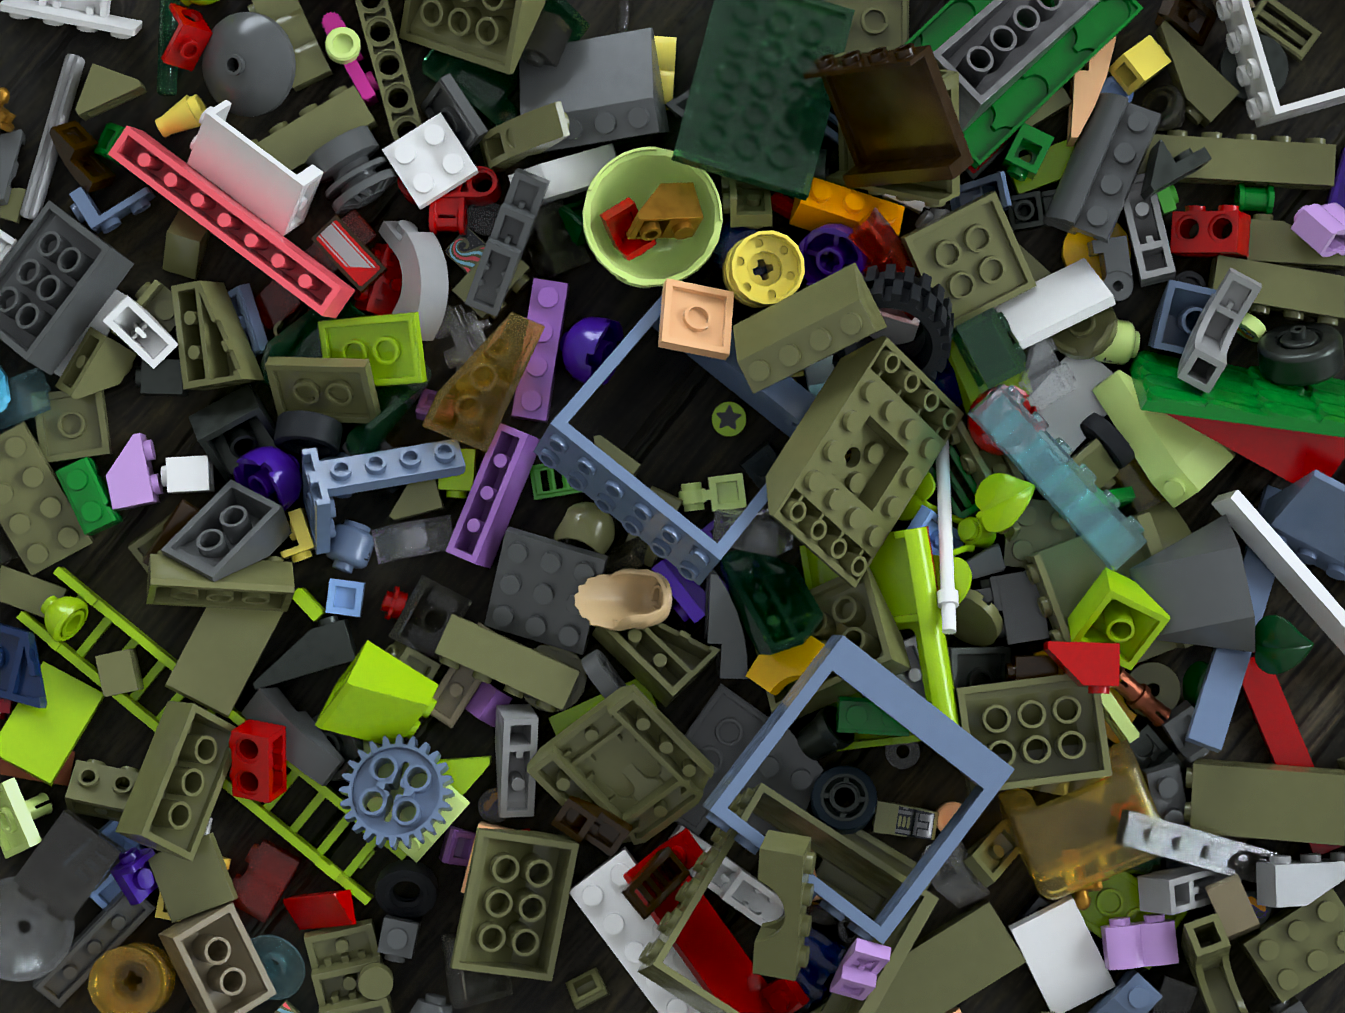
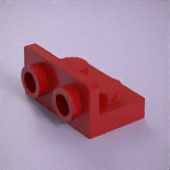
(385, 292)

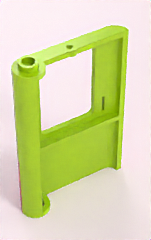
(910, 588)

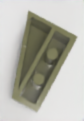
(211, 338)
(658, 657)

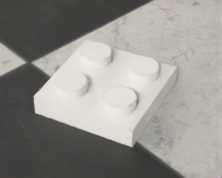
(430, 161)

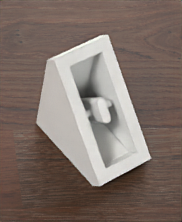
(140, 331)

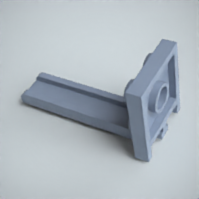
(369, 472)

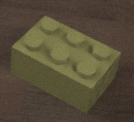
(1298, 945)

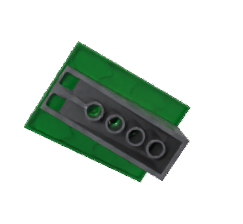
(1016, 56)

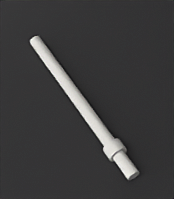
(947, 595)

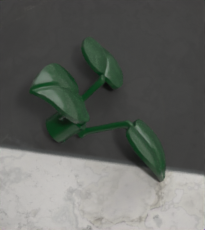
(1277, 650)

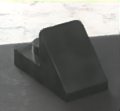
(1165, 170)

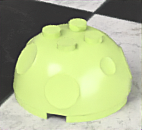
(637, 176)

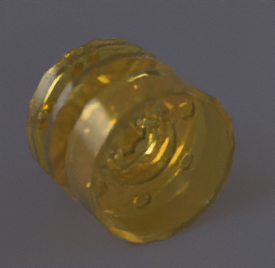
(112, 985)

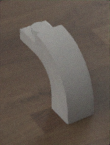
(423, 274)
(1210, 339)

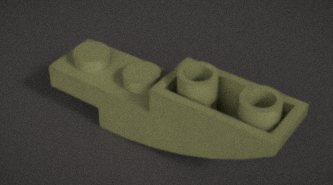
(524, 136)

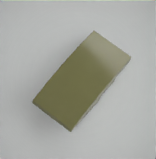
(222, 656)
(336, 961)

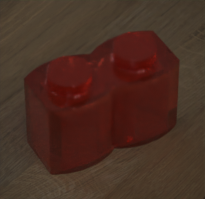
(264, 880)

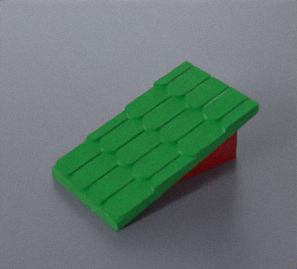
(1265, 422)

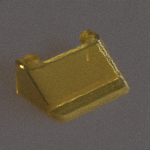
(1074, 836)

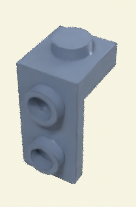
(87, 210)

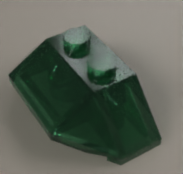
(770, 600)

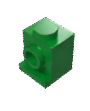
(1035, 144)

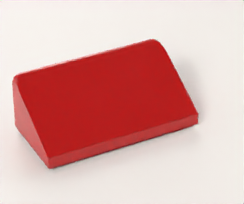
(321, 909)

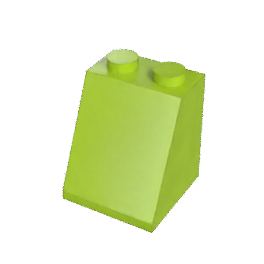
(378, 698)

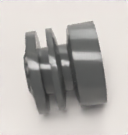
(355, 175)

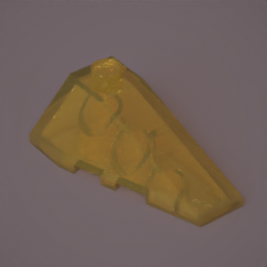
(482, 388)

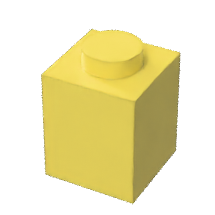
(1139, 65)

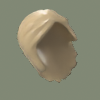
(625, 599)

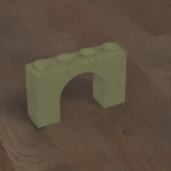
(1207, 955)

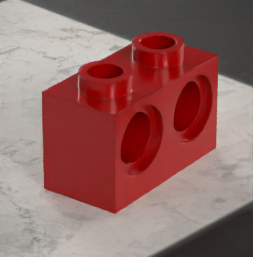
(1209, 239)
(258, 761)

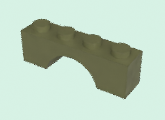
(785, 868)

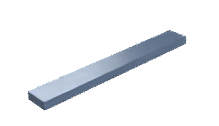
(1228, 666)

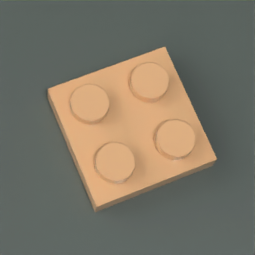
(696, 319)

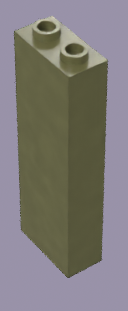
(1267, 801)
(951, 964)

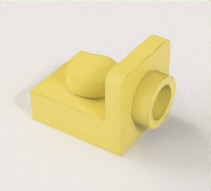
(300, 532)

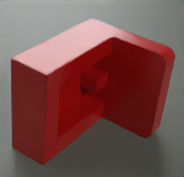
(617, 223)

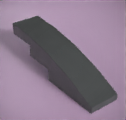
(507, 242)

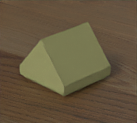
(587, 989)

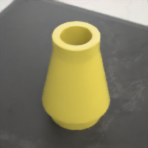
(181, 116)

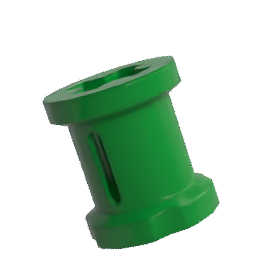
(1254, 198)

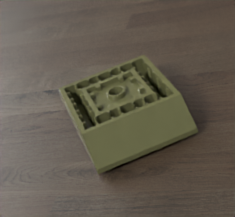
(895, 432)

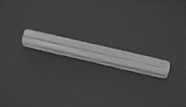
(47, 153)

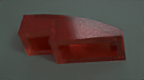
(880, 244)

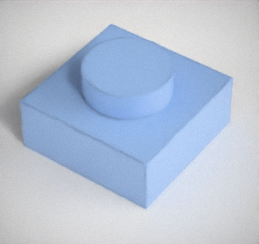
(345, 597)

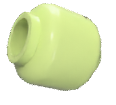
(1123, 346)

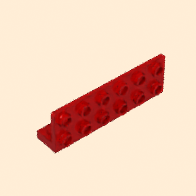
(713, 951)

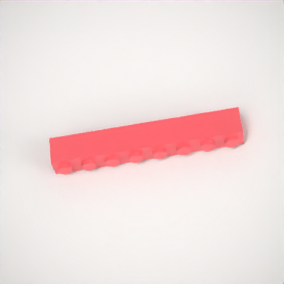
(231, 222)

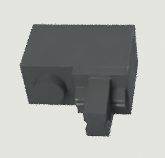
(1017, 605)

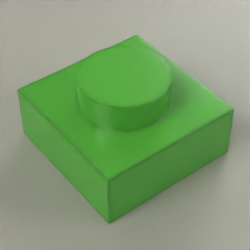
(1167, 200)

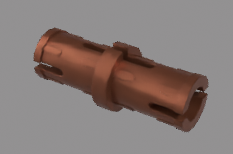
(1139, 697)

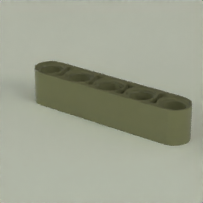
(380, 53)

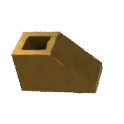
(668, 213)

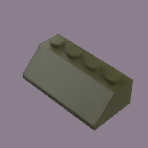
(806, 328)
(260, 586)
(178, 781)

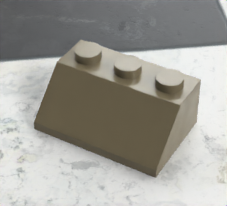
(217, 961)

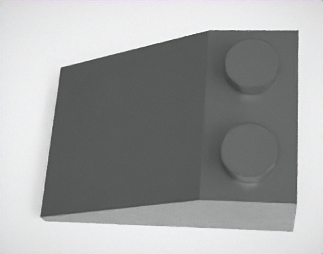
(229, 533)

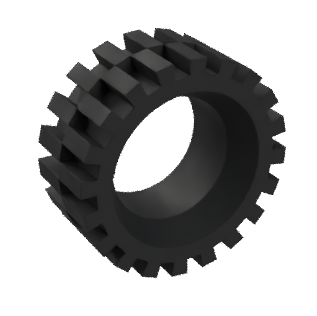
(922, 301)

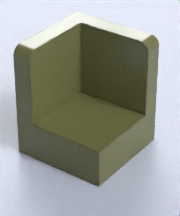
(119, 672)

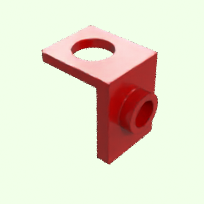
(188, 40)

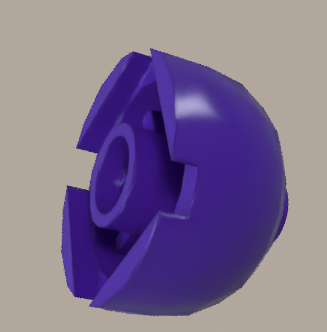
(828, 251)
(589, 345)
(270, 474)

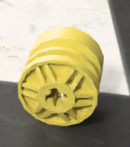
(783, 266)

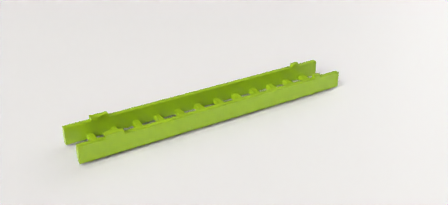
(131, 704)

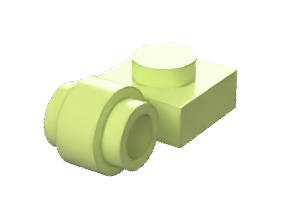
(723, 492)

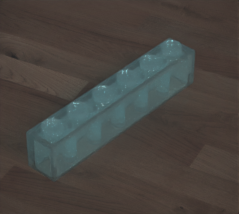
(1057, 476)

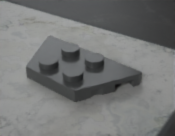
(788, 774)

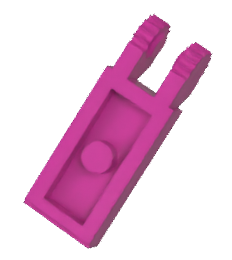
(365, 82)

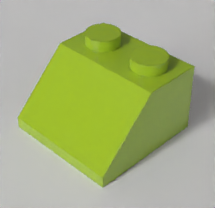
(1120, 613)

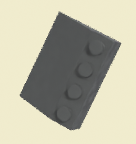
(605, 87)
(55, 286)

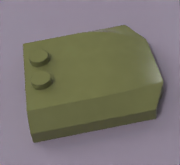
(626, 762)

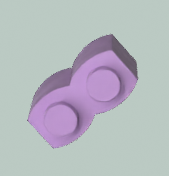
(1322, 228)
(1139, 943)

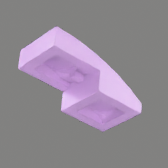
(859, 969)

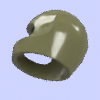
(587, 524)

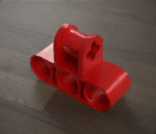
(451, 209)

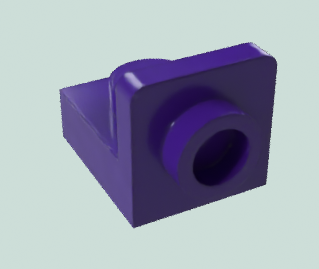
(135, 874)

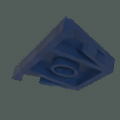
(20, 667)

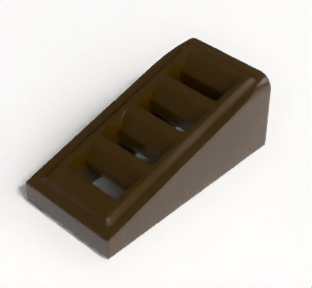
(673, 869)

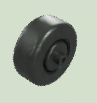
(1300, 354)

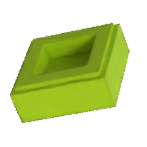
(309, 604)

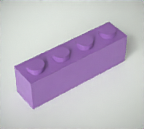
(536, 385)
(493, 496)

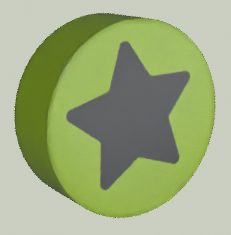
(729, 419)

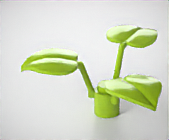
(1001, 503)

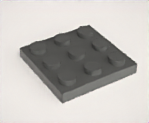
(538, 587)

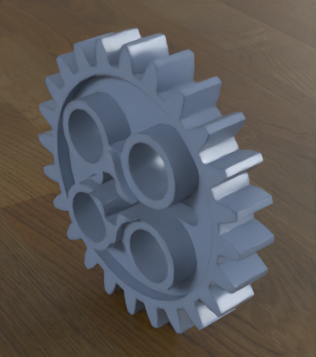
(366, 784)

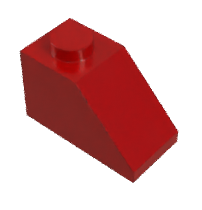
(1088, 663)

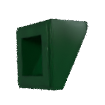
(573, 220)

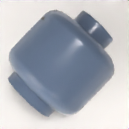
(351, 546)

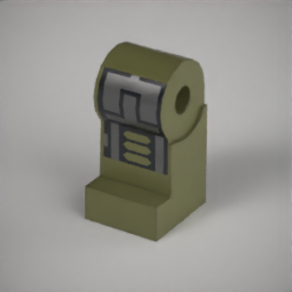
(904, 820)

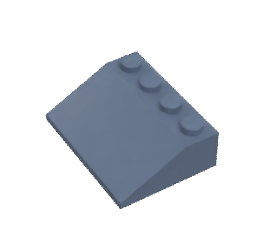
(1312, 521)

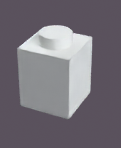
(188, 474)

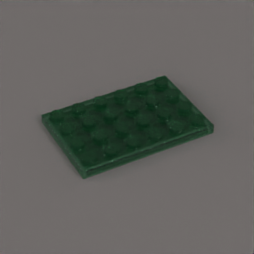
(748, 96)

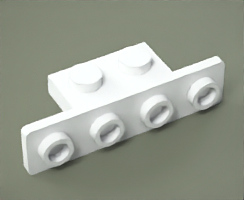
(85, 14)

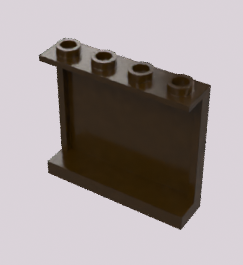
(894, 115)

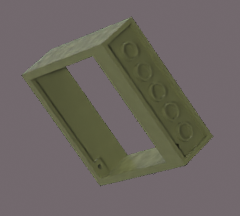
(827, 845)

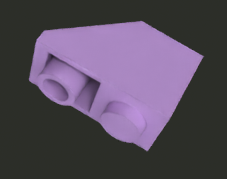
(132, 475)

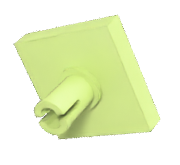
(17, 817)

